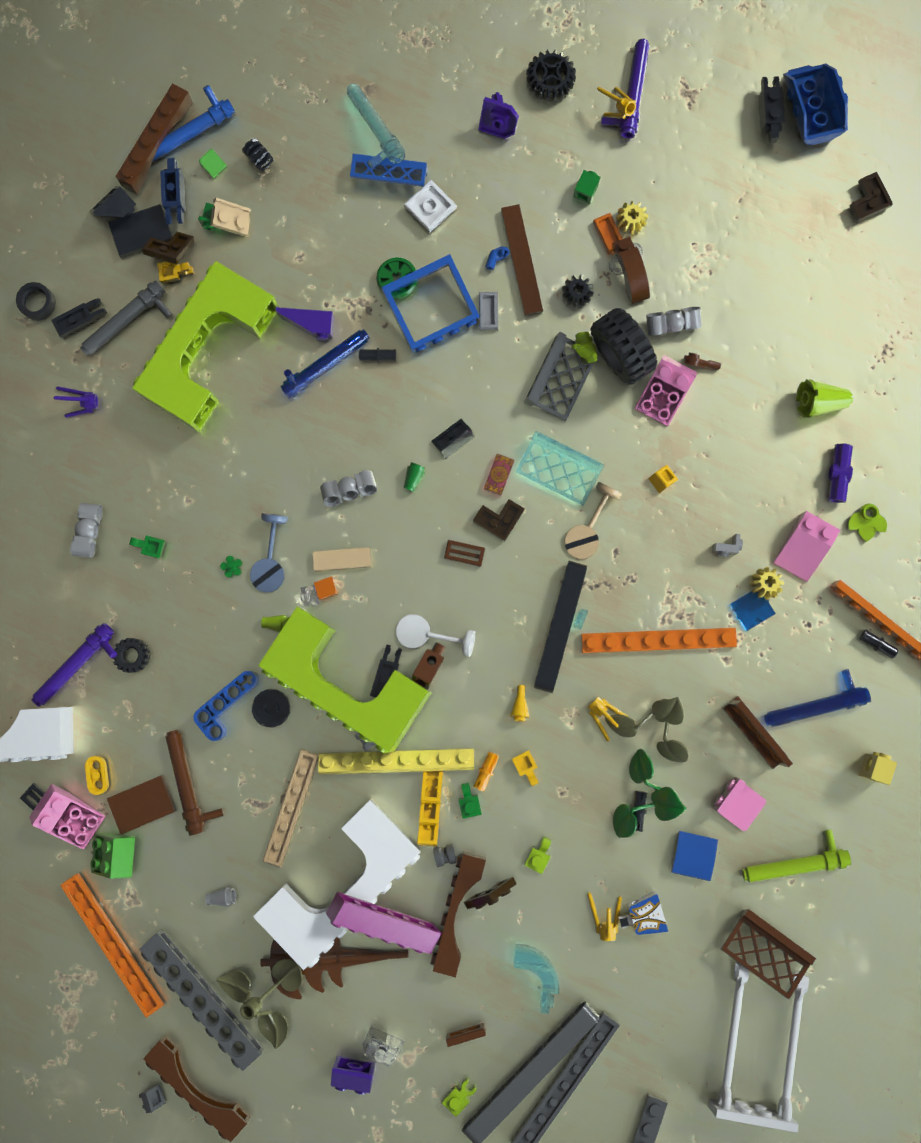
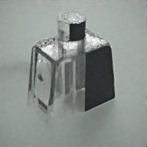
(382, 1046)

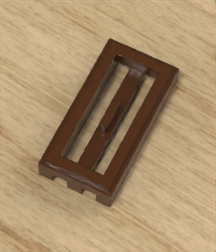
(461, 560)
(465, 1034)

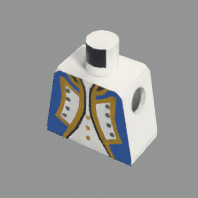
(645, 915)

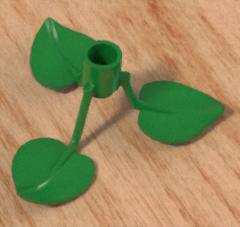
(664, 799)

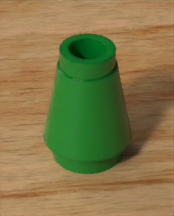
(413, 476)

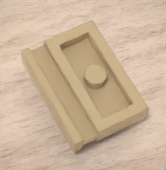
(230, 217)

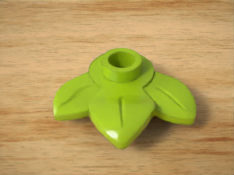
(867, 525)

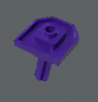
(498, 117)

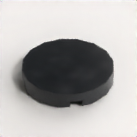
(271, 708)

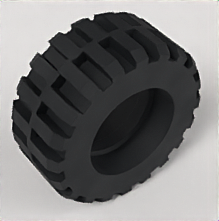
(624, 346)

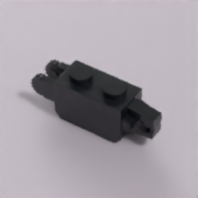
(771, 108)

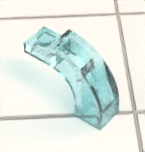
(536, 961)

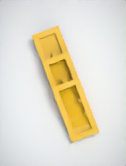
(430, 808)

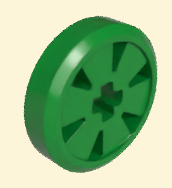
(395, 267)

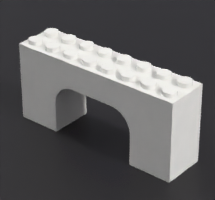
(307, 930)

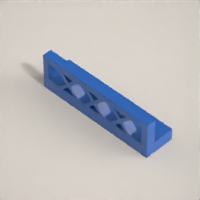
(405, 166)

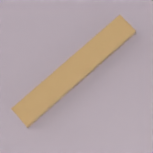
(290, 808)

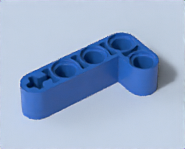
(228, 702)

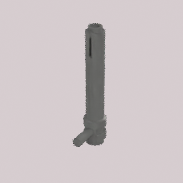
(145, 299)

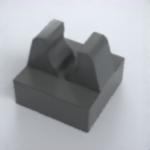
(152, 1098)

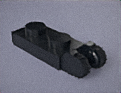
(78, 317)
(385, 671)

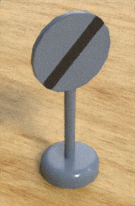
(267, 573)

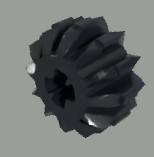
(257, 154)
(580, 285)

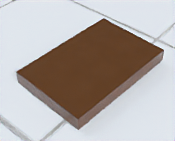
(141, 804)

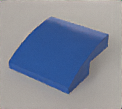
(694, 856)

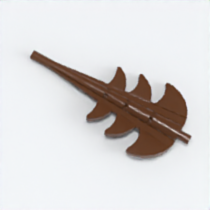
(331, 961)

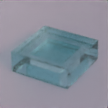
(580, 619)

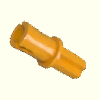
(486, 771)

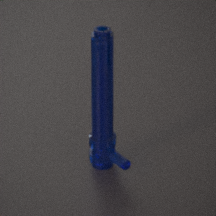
(301, 380)
(846, 699)

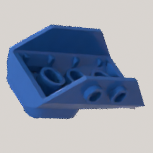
(818, 102)

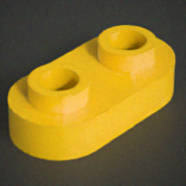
(94, 775)

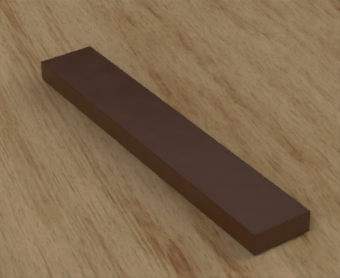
(522, 260)

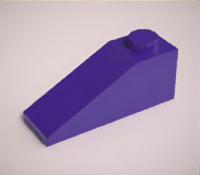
(313, 322)

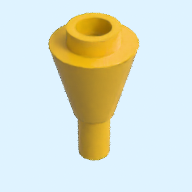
(519, 710)

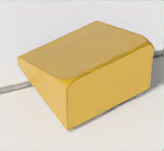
(663, 478)

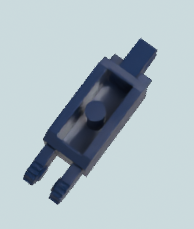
(173, 191)

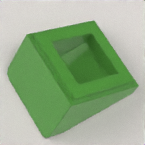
(212, 163)

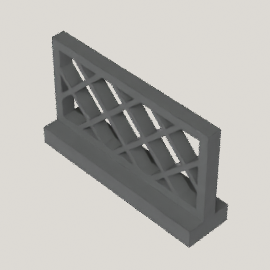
(545, 372)

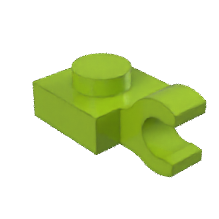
(538, 857)

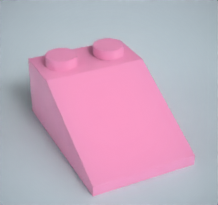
(806, 545)

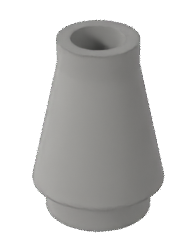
(221, 897)

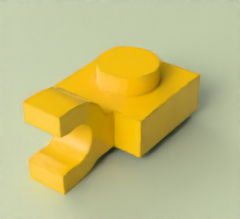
(171, 272)
(525, 765)

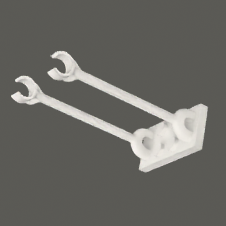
(759, 1114)

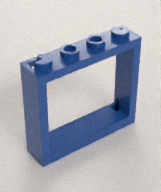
(417, 275)

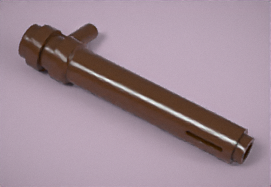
(191, 812)

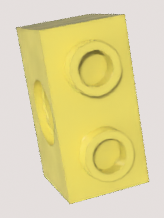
(878, 768)

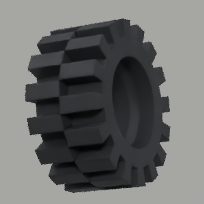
(141, 649)

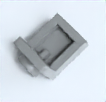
(724, 550)

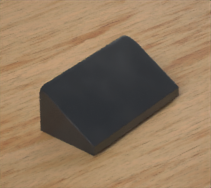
(453, 438)

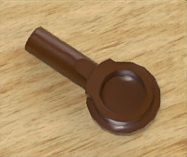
(694, 360)

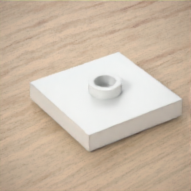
(430, 206)

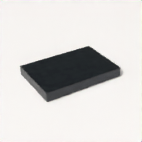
(134, 231)

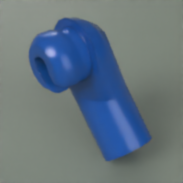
(496, 255)

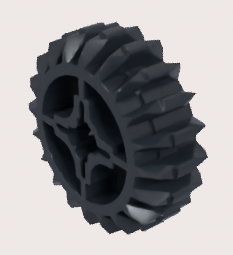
(550, 67)

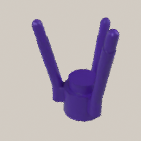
(87, 400)

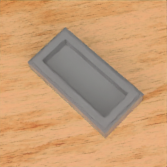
(488, 311)

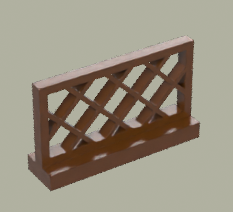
(756, 733)
(776, 938)

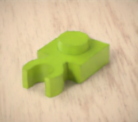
(457, 1099)

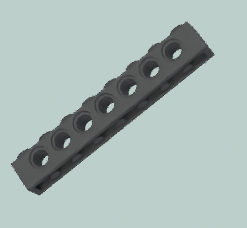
(212, 1001)

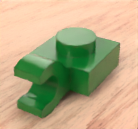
(150, 546)
(469, 804)

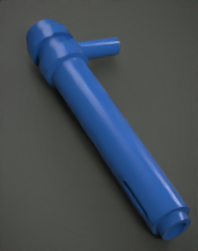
(216, 113)

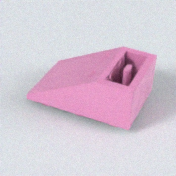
(666, 390)
(66, 817)

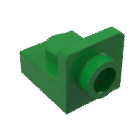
(205, 219)

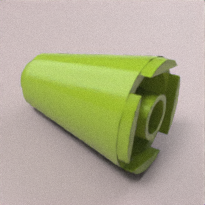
(821, 398)

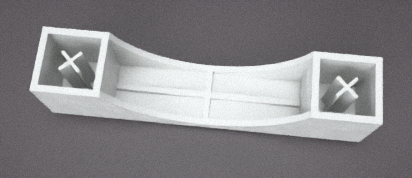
(39, 735)

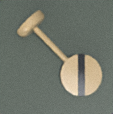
(582, 540)

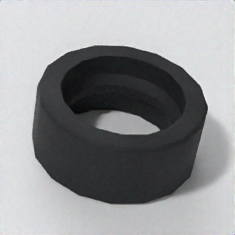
(23, 294)

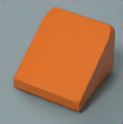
(325, 588)

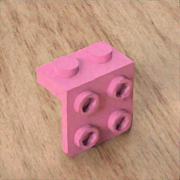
(739, 804)

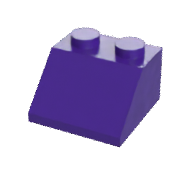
(352, 1075)

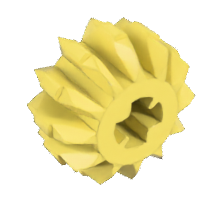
(626, 221)
(771, 578)

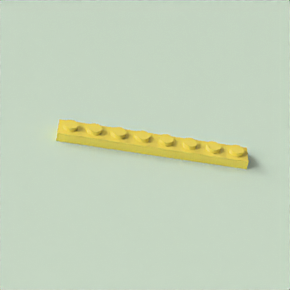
(396, 761)

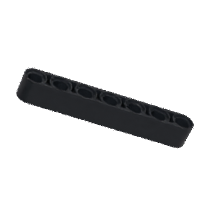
(560, 626)

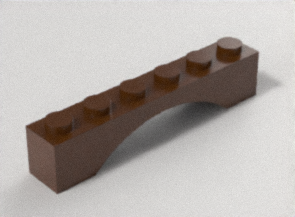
(168, 113)
(448, 955)
(225, 1117)

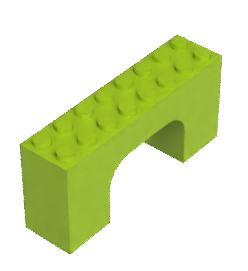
(217, 300)
(295, 662)

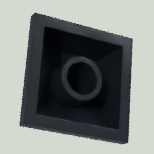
(115, 204)

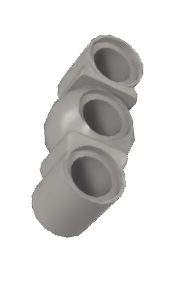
(674, 320)
(348, 488)
(86, 530)

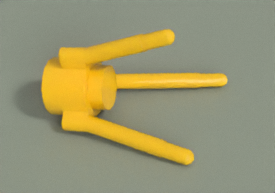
(625, 105)
(598, 708)
(607, 929)

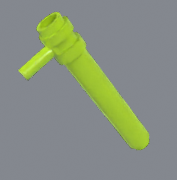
(826, 861)

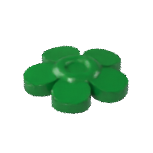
(231, 566)

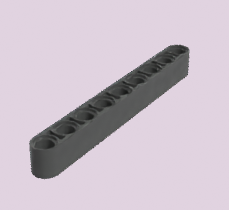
(531, 1073)

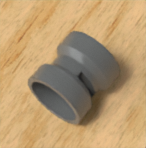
(439, 854)

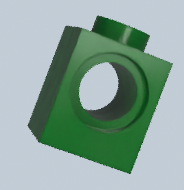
(587, 186)

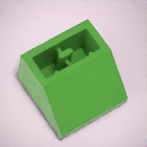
(112, 855)

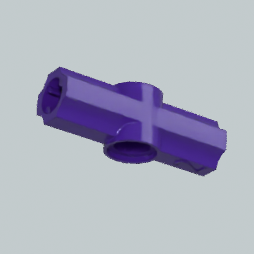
(840, 473)

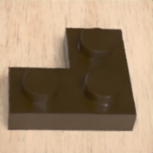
(875, 198)
(169, 251)
(501, 524)
(490, 896)

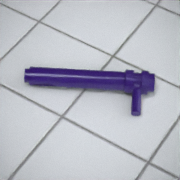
(629, 125)
(93, 643)

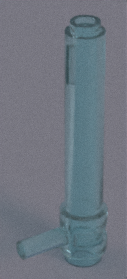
(388, 142)

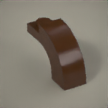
(633, 270)

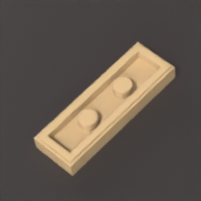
(342, 559)

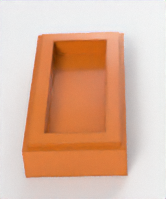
(607, 231)

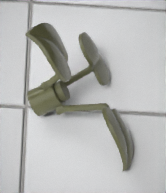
(665, 711)
(272, 1026)

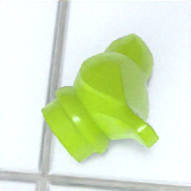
(585, 346)

